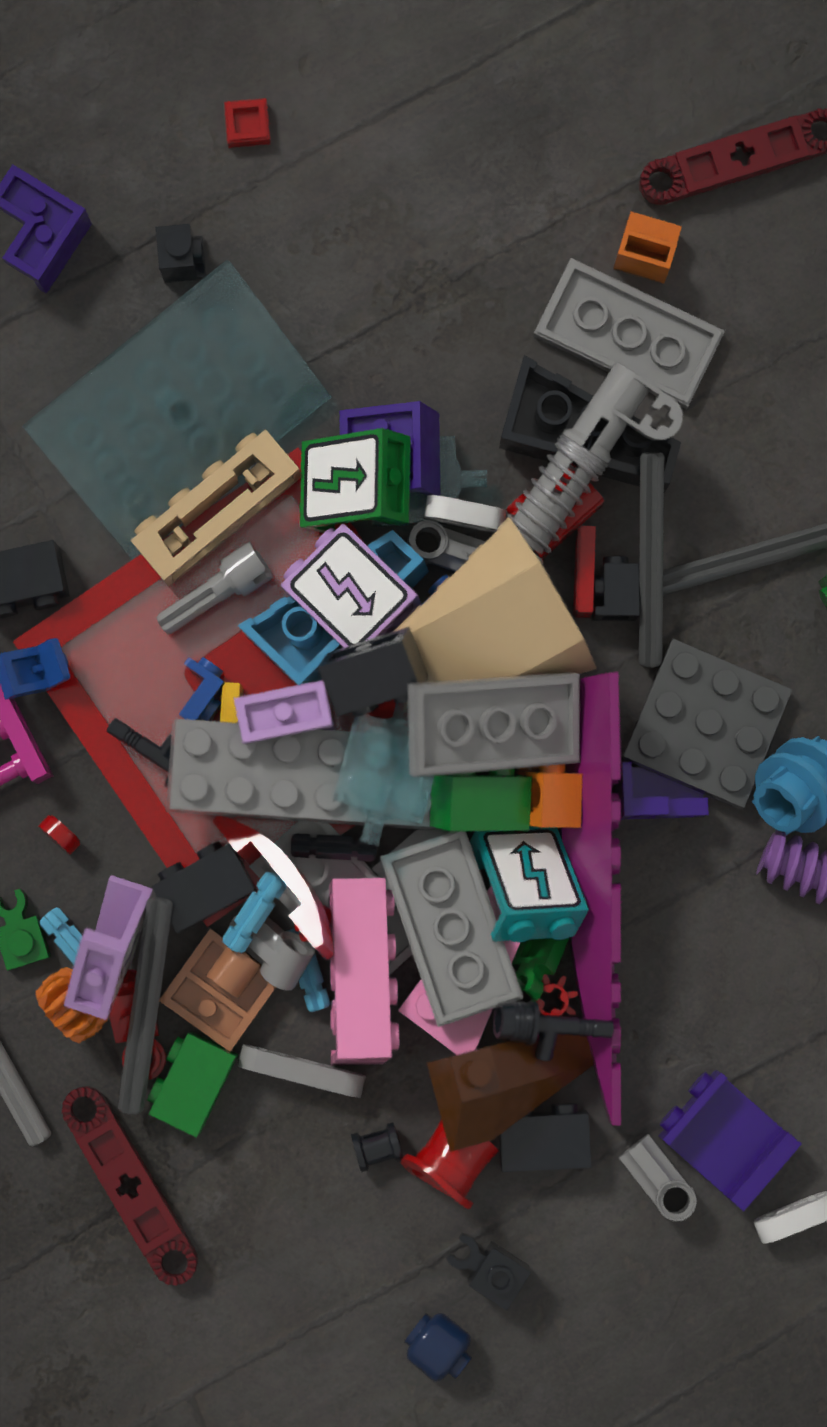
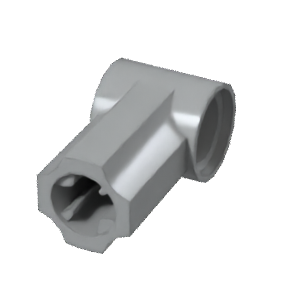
(452, 549)
(280, 954)
(656, 1176)

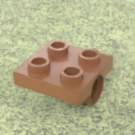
(218, 991)

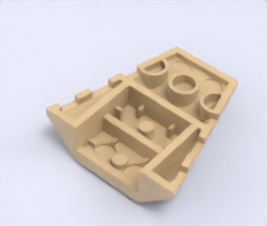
(498, 618)

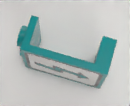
(530, 883)

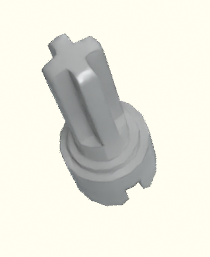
(239, 574)

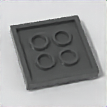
(707, 724)

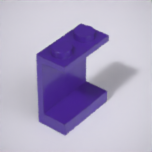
(728, 1138)

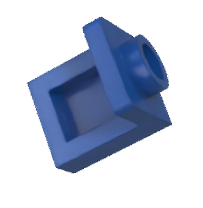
(33, 669)
(204, 702)

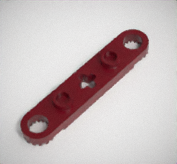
(711, 164)
(146, 1215)

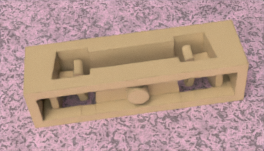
(217, 481)

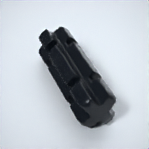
(331, 847)

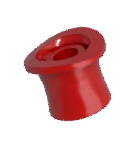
(449, 1171)

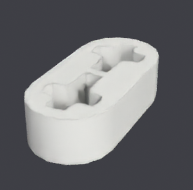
(464, 513)
(792, 1218)

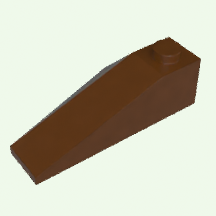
(500, 1084)

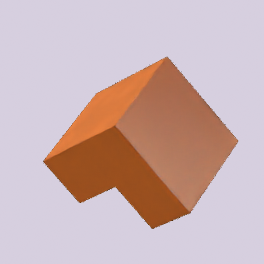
(647, 247)

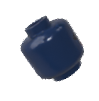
(438, 1347)

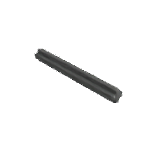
(651, 558)
(744, 559)
(145, 1005)

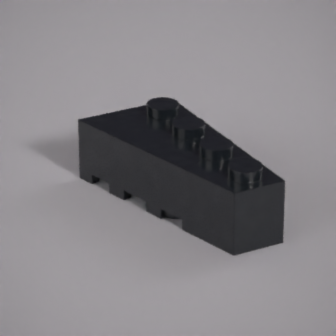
(550, 403)

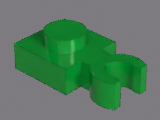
(22, 937)
(534, 960)

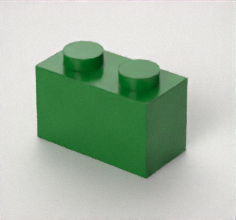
(481, 801)
(192, 1083)

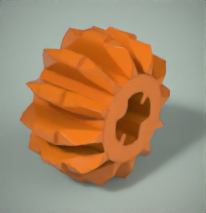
(72, 1023)

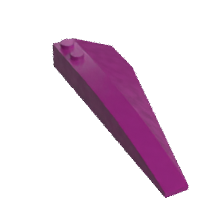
(594, 860)

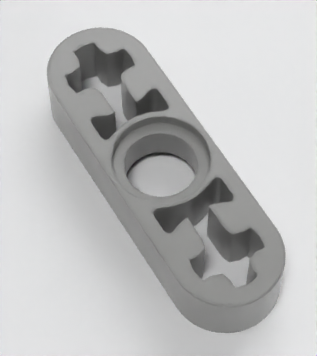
(301, 1071)

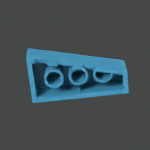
(297, 640)

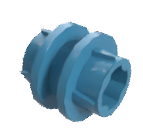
(794, 786)

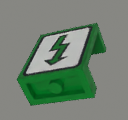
(355, 479)

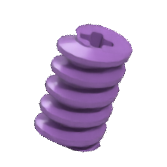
(795, 864)

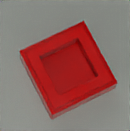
(247, 123)

